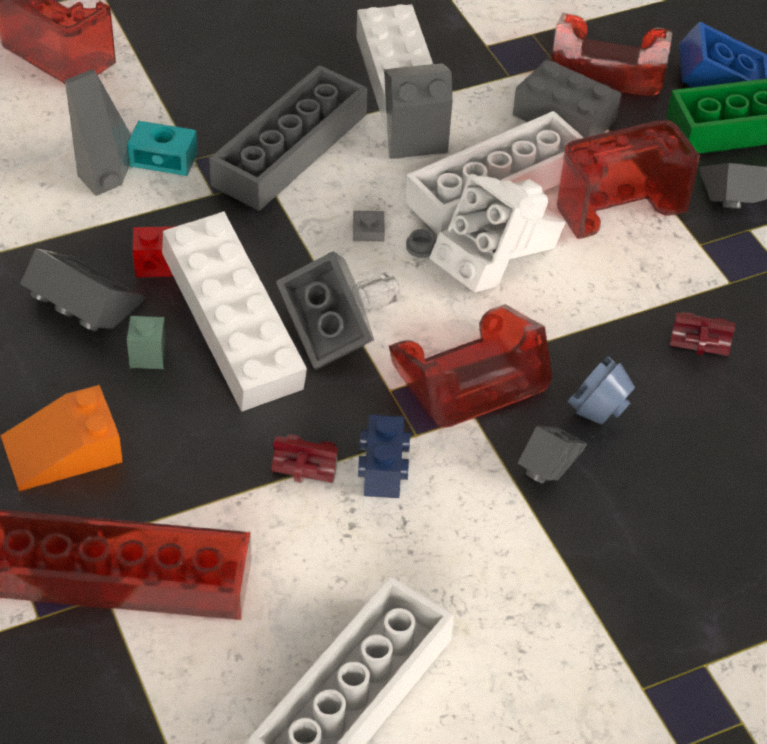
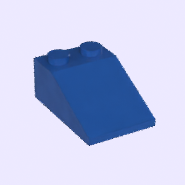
(716, 58)

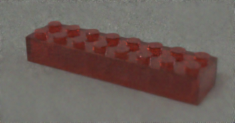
(124, 564)

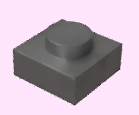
(368, 226)

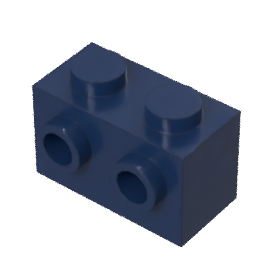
(383, 461)

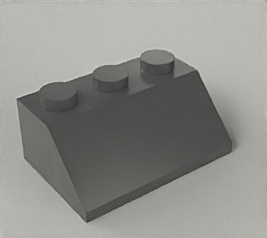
(79, 289)

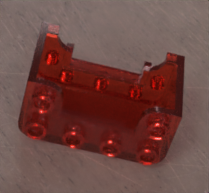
(58, 37)
(625, 167)

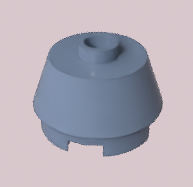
(603, 392)

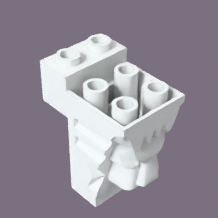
(492, 226)

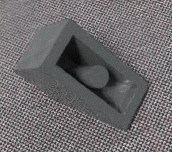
(550, 453)

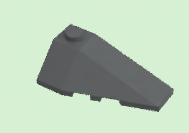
(97, 134)
(735, 184)

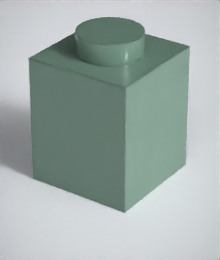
(146, 342)

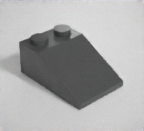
(418, 109)
(326, 309)

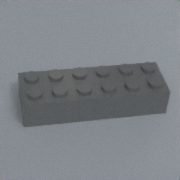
(288, 137)

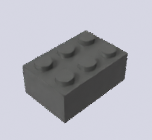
(577, 99)

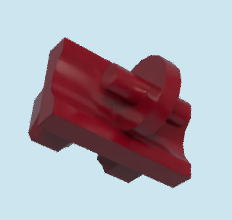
(702, 334)
(304, 458)

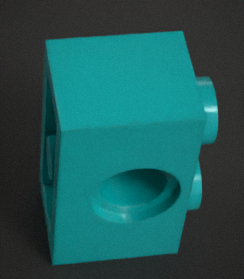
(162, 148)

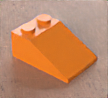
(63, 440)

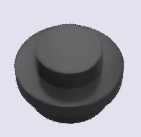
(420, 243)

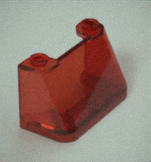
(615, 65)
(481, 375)

